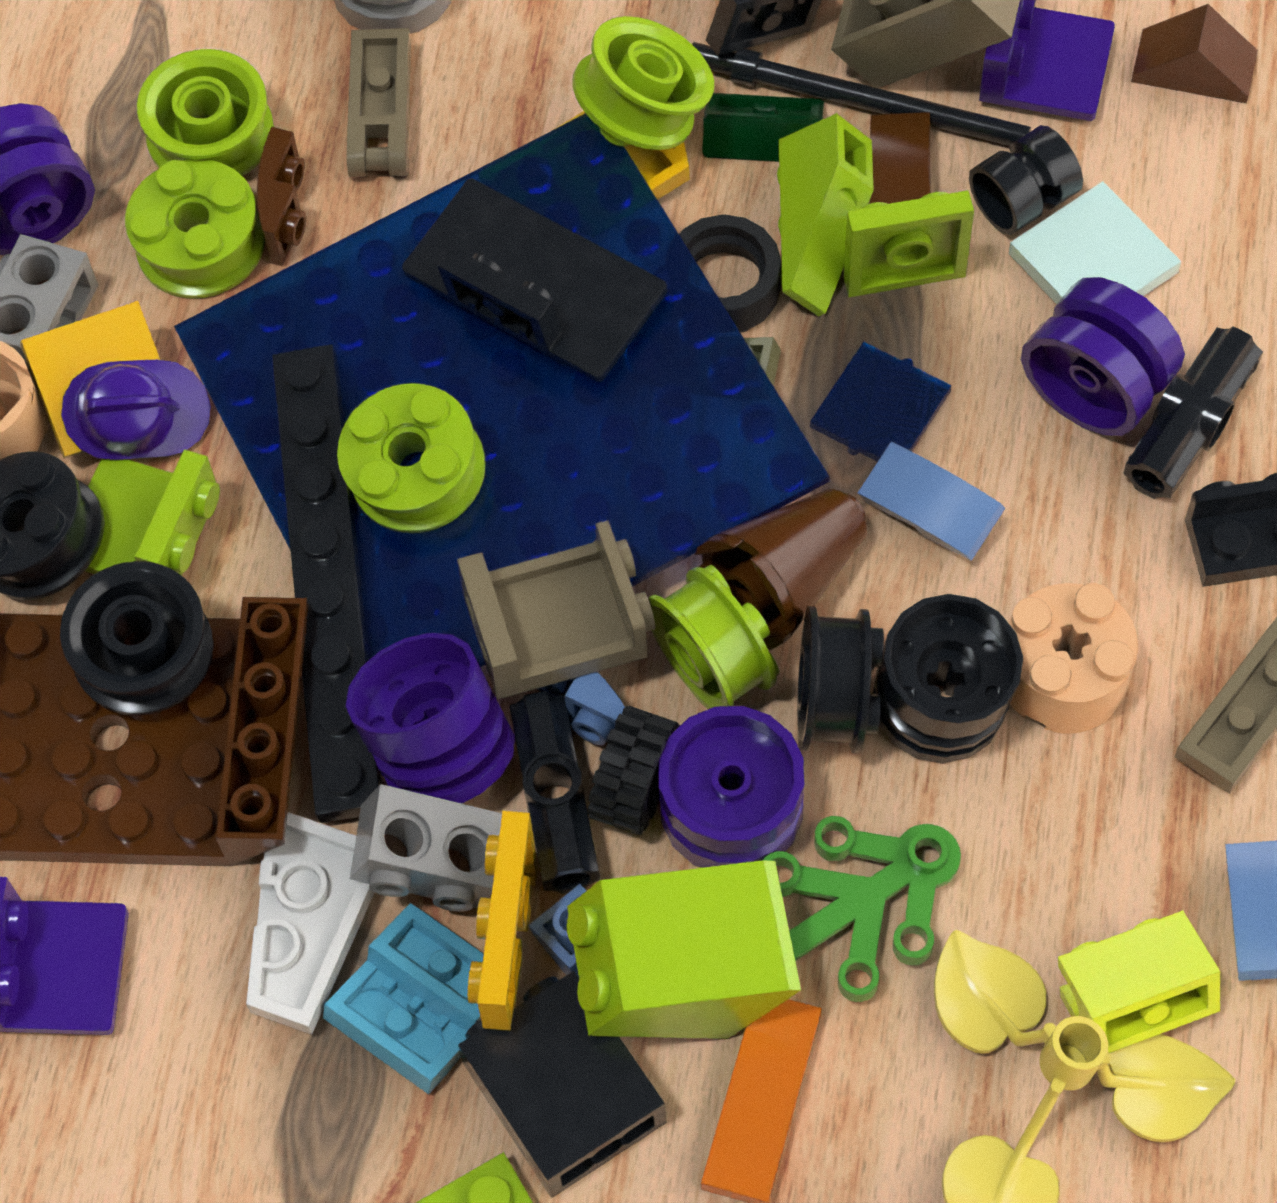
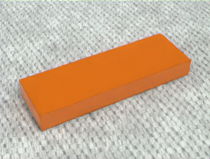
(761, 1103)

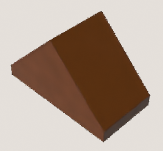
(1196, 56)

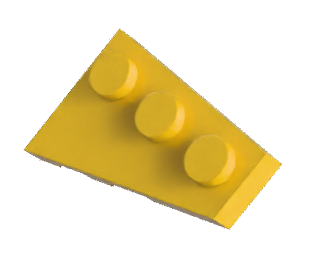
(515, 867)

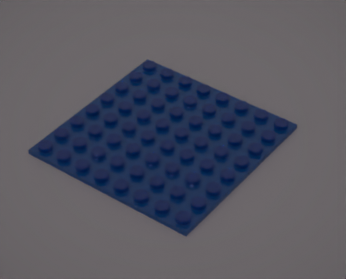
(662, 448)

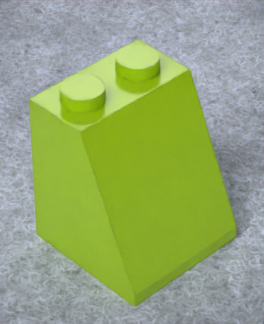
(683, 951)

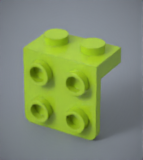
(153, 511)

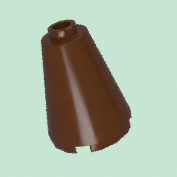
(788, 557)

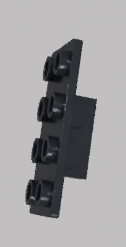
(535, 279)

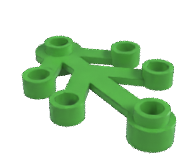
(863, 898)

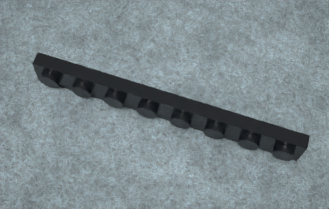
(326, 574)

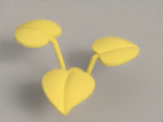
(994, 994)

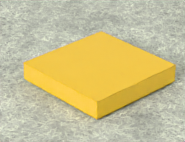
(70, 349)

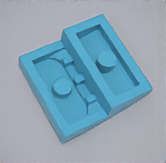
(410, 998)

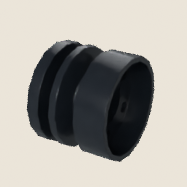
(966, 651)

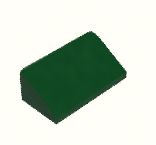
(753, 124)

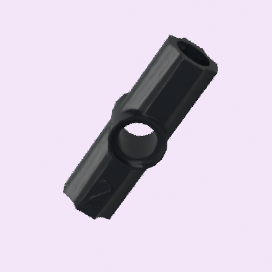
(1193, 412)
(561, 823)

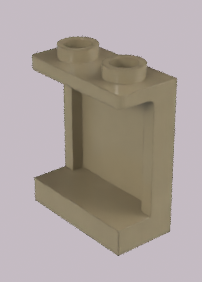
(557, 614)

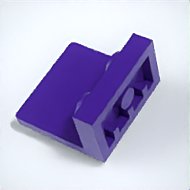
(1049, 63)
(59, 964)

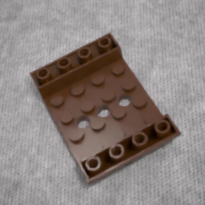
(193, 780)

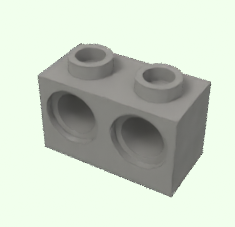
(44, 305)
(427, 830)

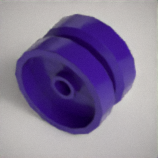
(41, 177)
(1103, 356)
(731, 787)

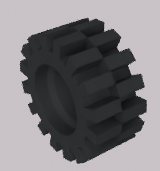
(629, 771)

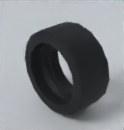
(751, 241)

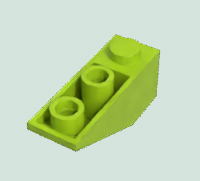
(820, 178)

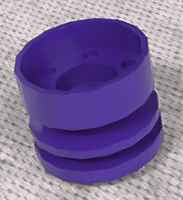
(431, 718)

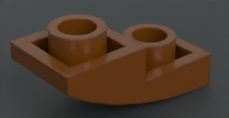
(900, 156)
(277, 198)

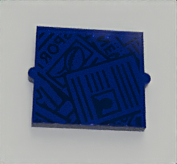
(879, 403)

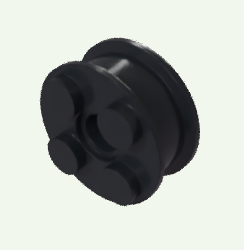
(46, 525)
(143, 675)
(836, 679)

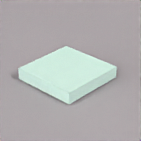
(1094, 239)

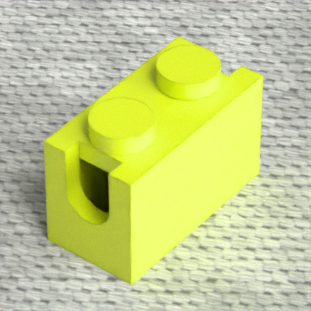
(1142, 980)

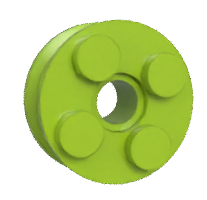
(642, 83)
(205, 109)
(195, 228)
(392, 427)
(713, 639)

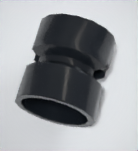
(1019, 184)

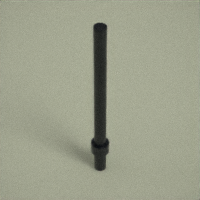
(749, 67)

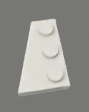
(304, 923)

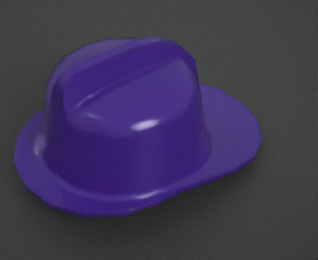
(135, 409)

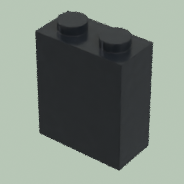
(559, 1091)

